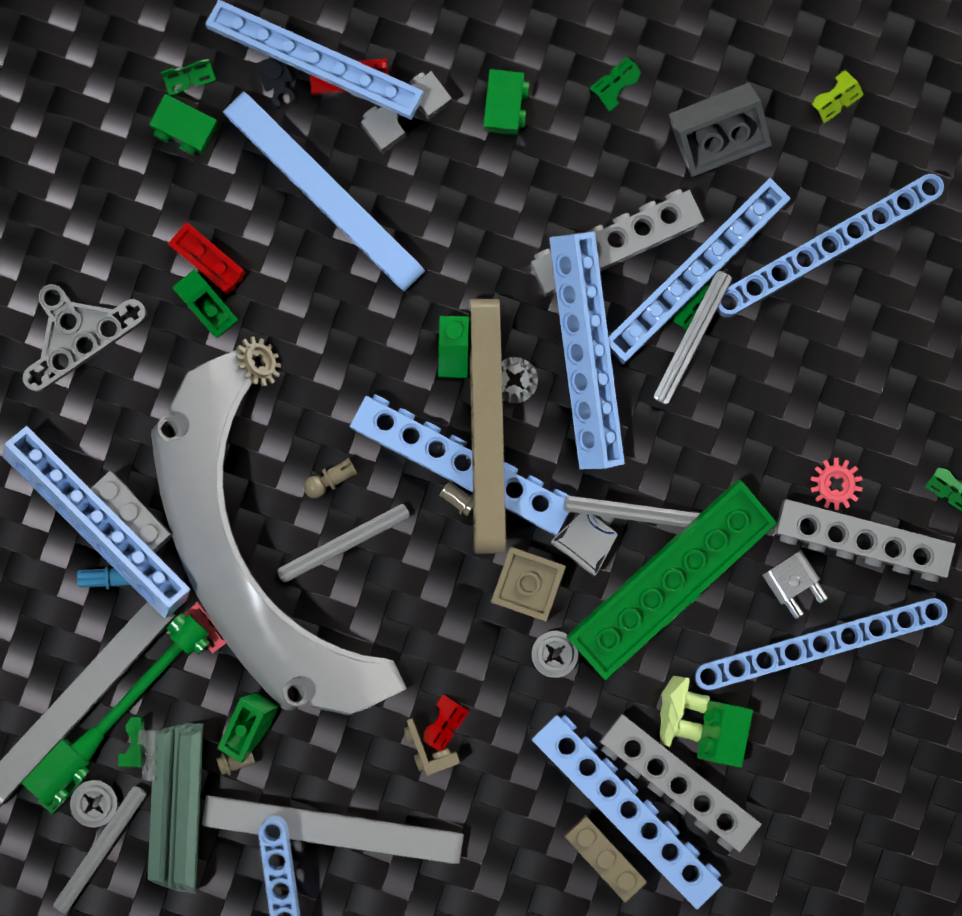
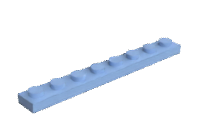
(315, 59)

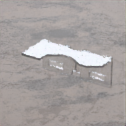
(148, 739)

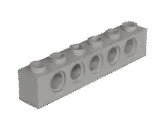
(687, 218)
(938, 551)
(742, 825)

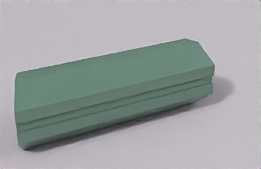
(176, 808)

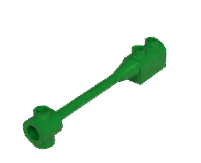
(69, 761)

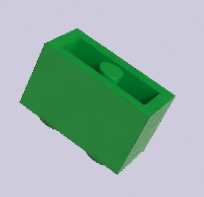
(504, 102)
(183, 125)
(724, 734)

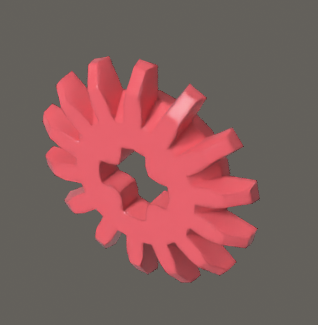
(848, 485)

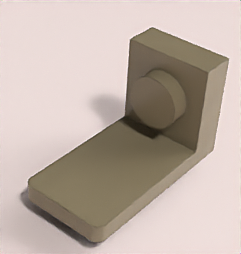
(442, 759)

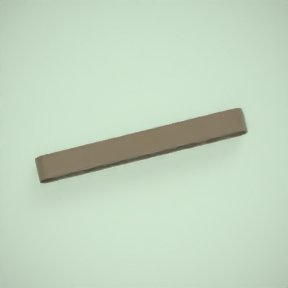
(487, 426)

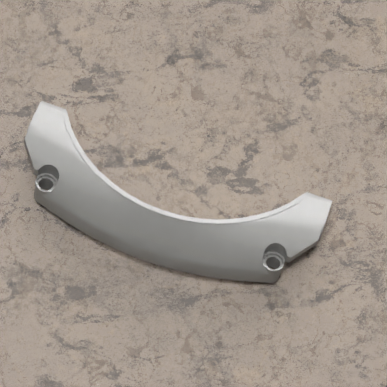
(254, 628)

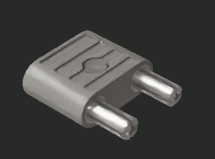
(792, 578)

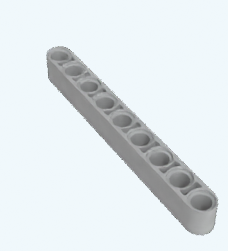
(80, 698)
(335, 829)

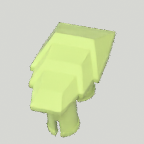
(674, 700)

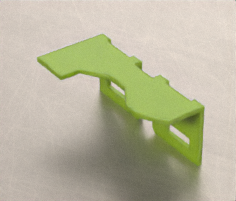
(845, 81)

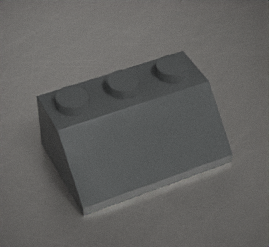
(720, 129)

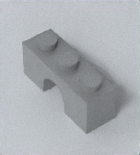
(383, 124)
(131, 511)

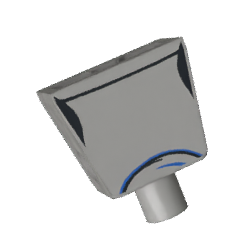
(587, 541)

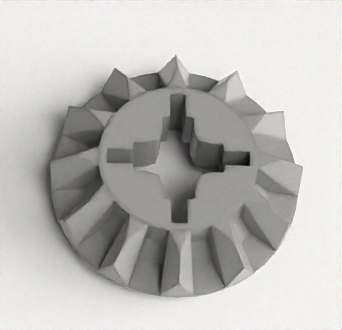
(528, 380)
(540, 653)
(80, 803)

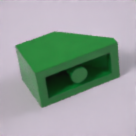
(205, 303)
(453, 346)
(247, 726)

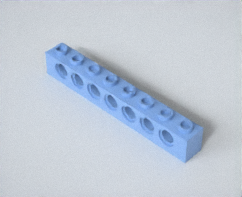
(697, 270)
(587, 350)
(366, 424)
(96, 522)
(696, 890)

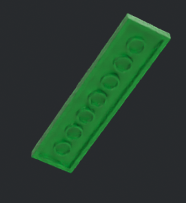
(671, 579)

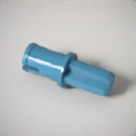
(100, 577)

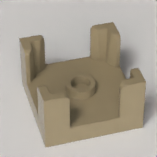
(528, 584)

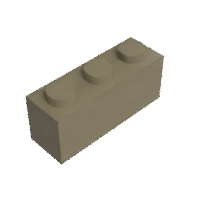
(605, 858)

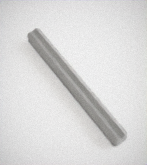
(692, 337)
(628, 511)
(343, 543)
(99, 849)

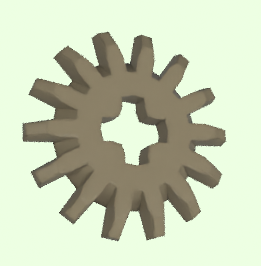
(267, 359)

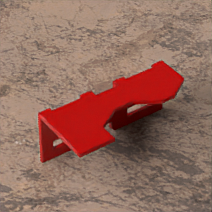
(447, 707)

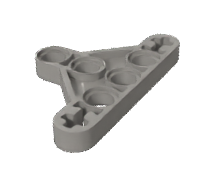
(65, 341)

